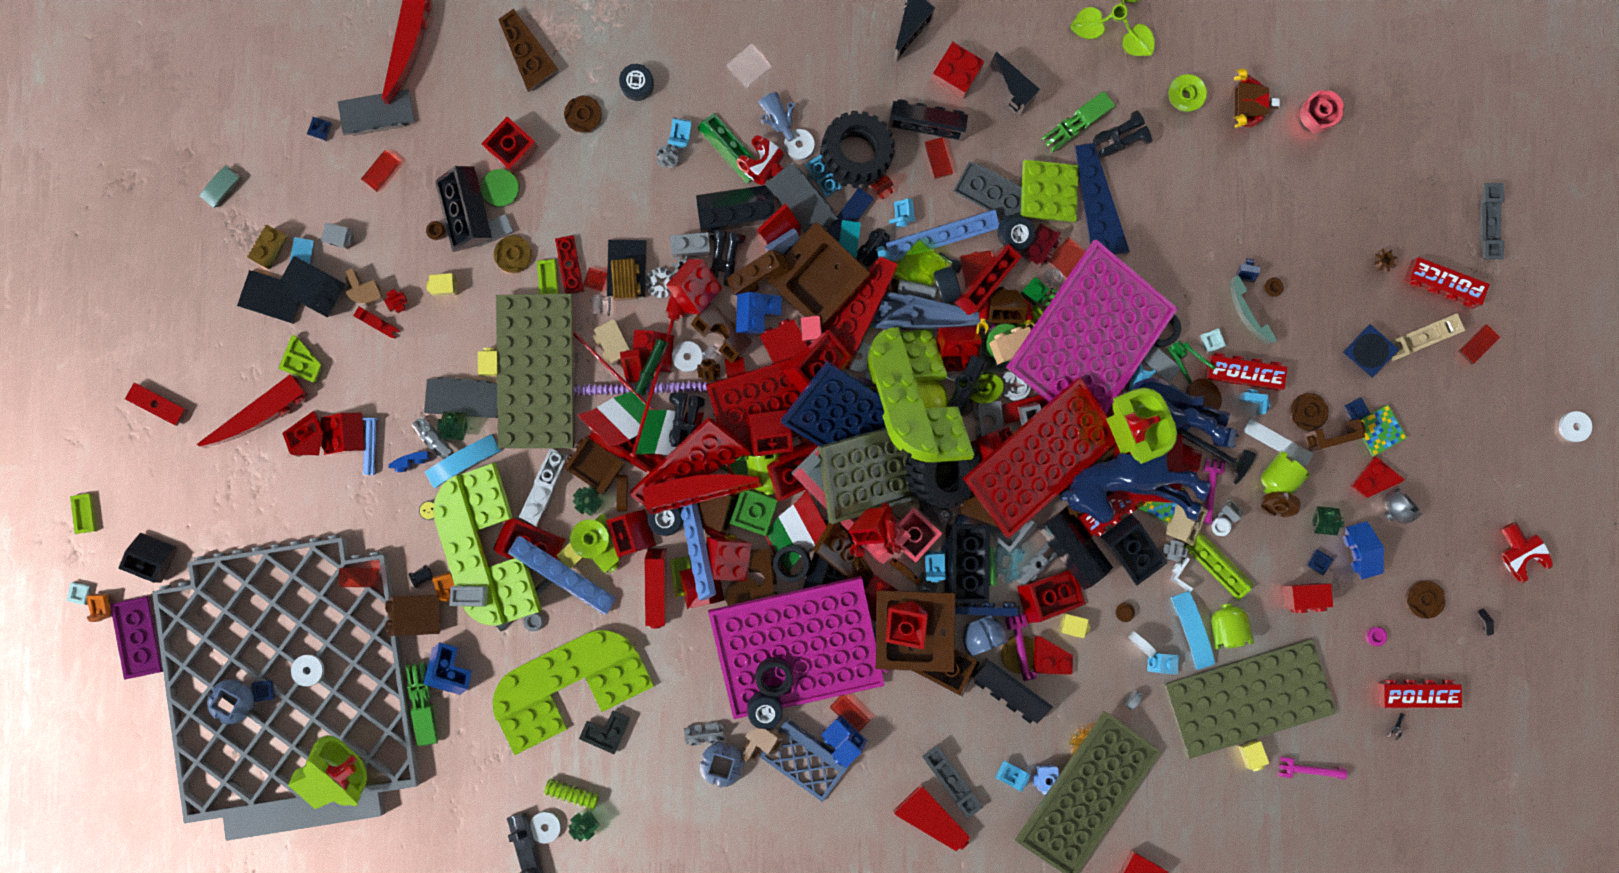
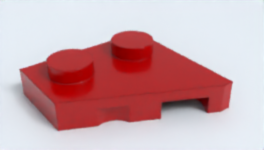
(1375, 478)
(1051, 658)

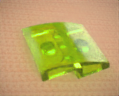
(920, 263)

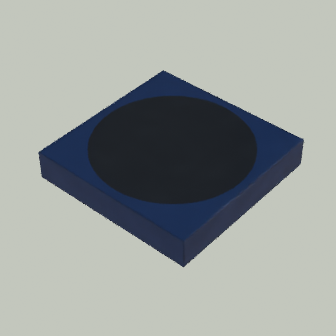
(1371, 350)

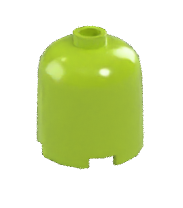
(758, 468)
(1283, 475)
(1231, 627)

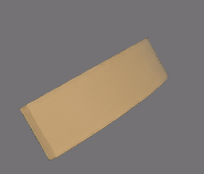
(1427, 336)

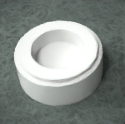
(1221, 525)

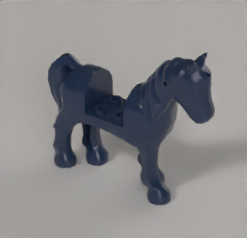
(1125, 473)

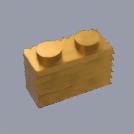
(267, 246)
(625, 280)

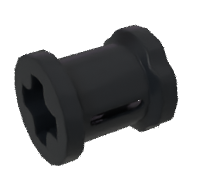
(421, 576)

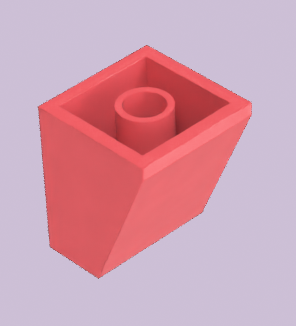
(922, 535)

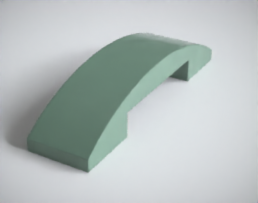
(1263, 333)

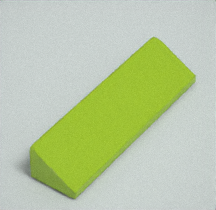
(1220, 566)

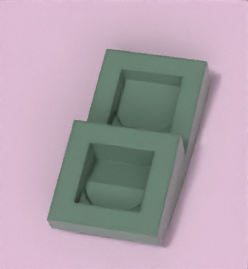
(219, 186)

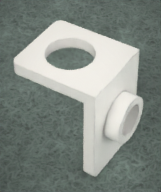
(1177, 569)

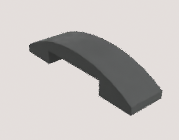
(1490, 221)
(952, 781)

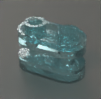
(1011, 572)

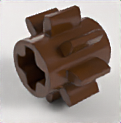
(1383, 265)
(708, 370)

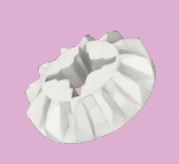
(658, 291)
(1009, 391)

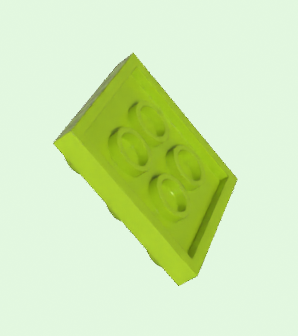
(1049, 191)

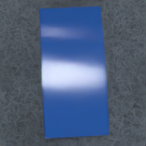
(406, 461)

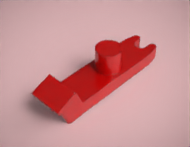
(375, 322)

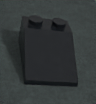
(915, 18)
(1015, 87)
(310, 286)
(1134, 549)

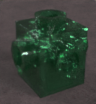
(452, 425)
(593, 504)
(1327, 520)
(588, 821)

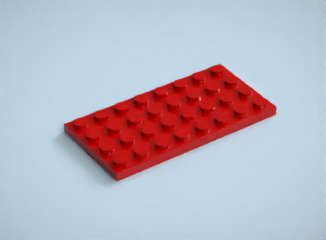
(1041, 458)

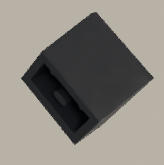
(147, 558)

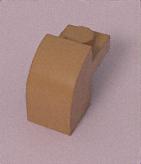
(363, 294)
(762, 739)

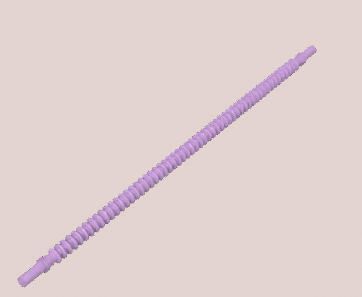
(659, 387)

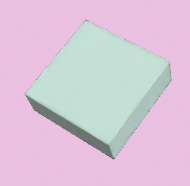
(1213, 340)
(78, 593)

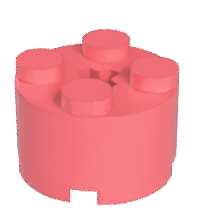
(1313, 118)

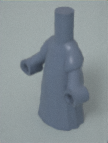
(778, 117)

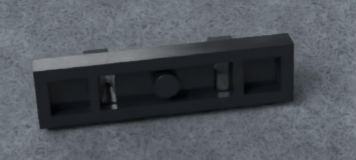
(524, 843)

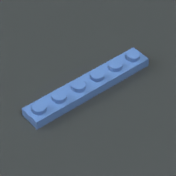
(945, 233)
(698, 551)
(561, 575)

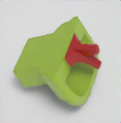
(1142, 424)
(330, 774)

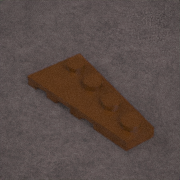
(529, 55)
(834, 549)

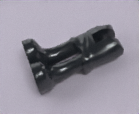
(1113, 135)
(729, 264)
(679, 427)

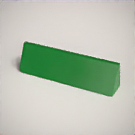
(725, 143)

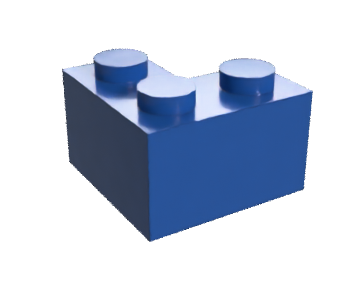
(753, 309)
(1365, 549)
(442, 672)
(845, 740)

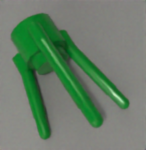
(1179, 350)

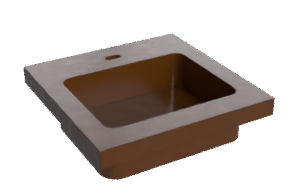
(821, 276)
(939, 648)

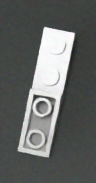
(543, 488)

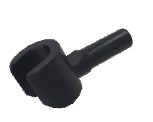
(955, 264)
(1397, 729)

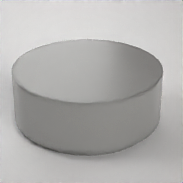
(533, 622)
(1133, 700)

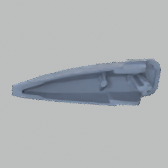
(920, 313)

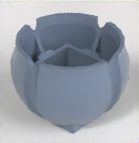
(984, 635)
(242, 706)
(722, 750)

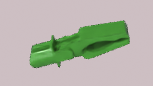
(1084, 116)
(422, 711)

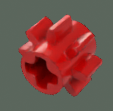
(396, 301)

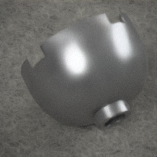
(1400, 507)

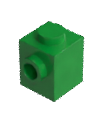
(1035, 291)

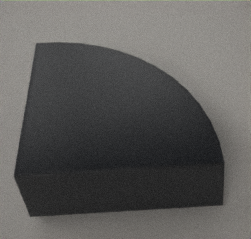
(1487, 620)

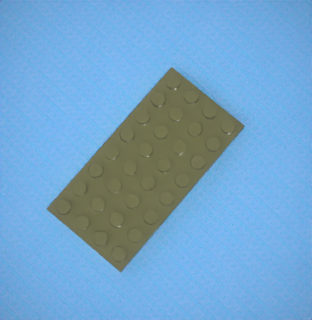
(535, 371)
(865, 473)
(1250, 698)
(1088, 795)

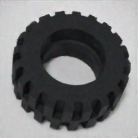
(864, 127)
(948, 494)

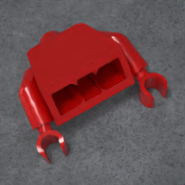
(874, 527)

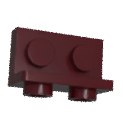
(1041, 246)

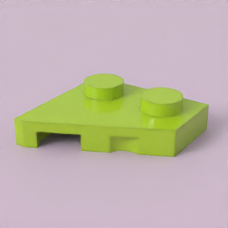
(300, 361)

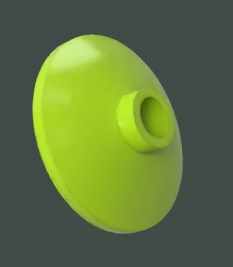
(1193, 86)
(990, 389)
(579, 536)

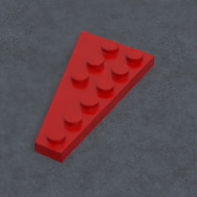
(856, 315)
(698, 454)

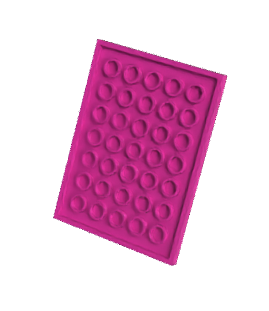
(1093, 330)
(816, 630)

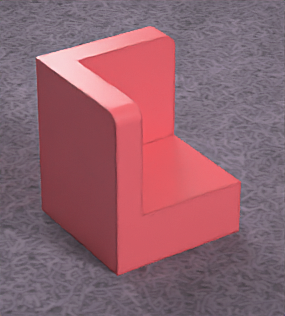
(811, 328)

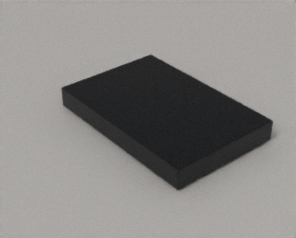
(627, 250)
(262, 297)

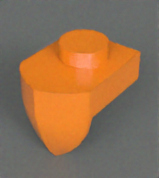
(443, 585)
(98, 607)

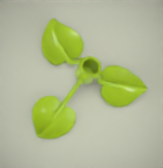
(1090, 25)

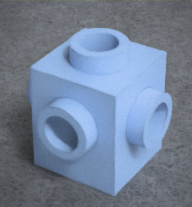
(1042, 773)

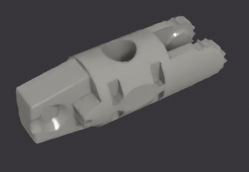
(431, 438)
(1030, 571)

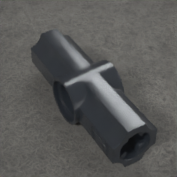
(971, 376)

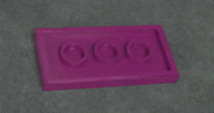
(136, 637)

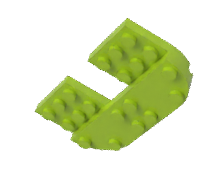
(895, 365)
(460, 510)
(524, 695)

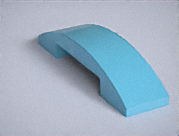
(462, 460)
(1194, 630)

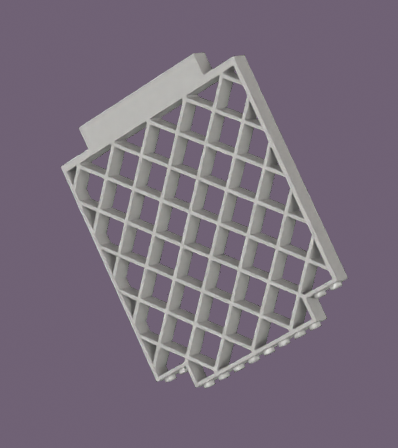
(290, 812)

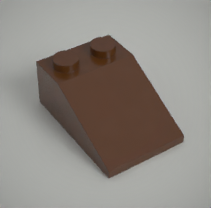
(959, 679)

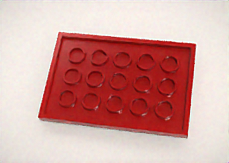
(751, 393)

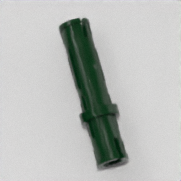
(650, 367)

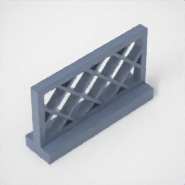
(817, 748)

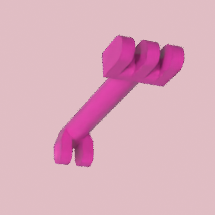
(1213, 470)
(1017, 624)
(1341, 773)

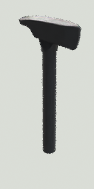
(1240, 465)

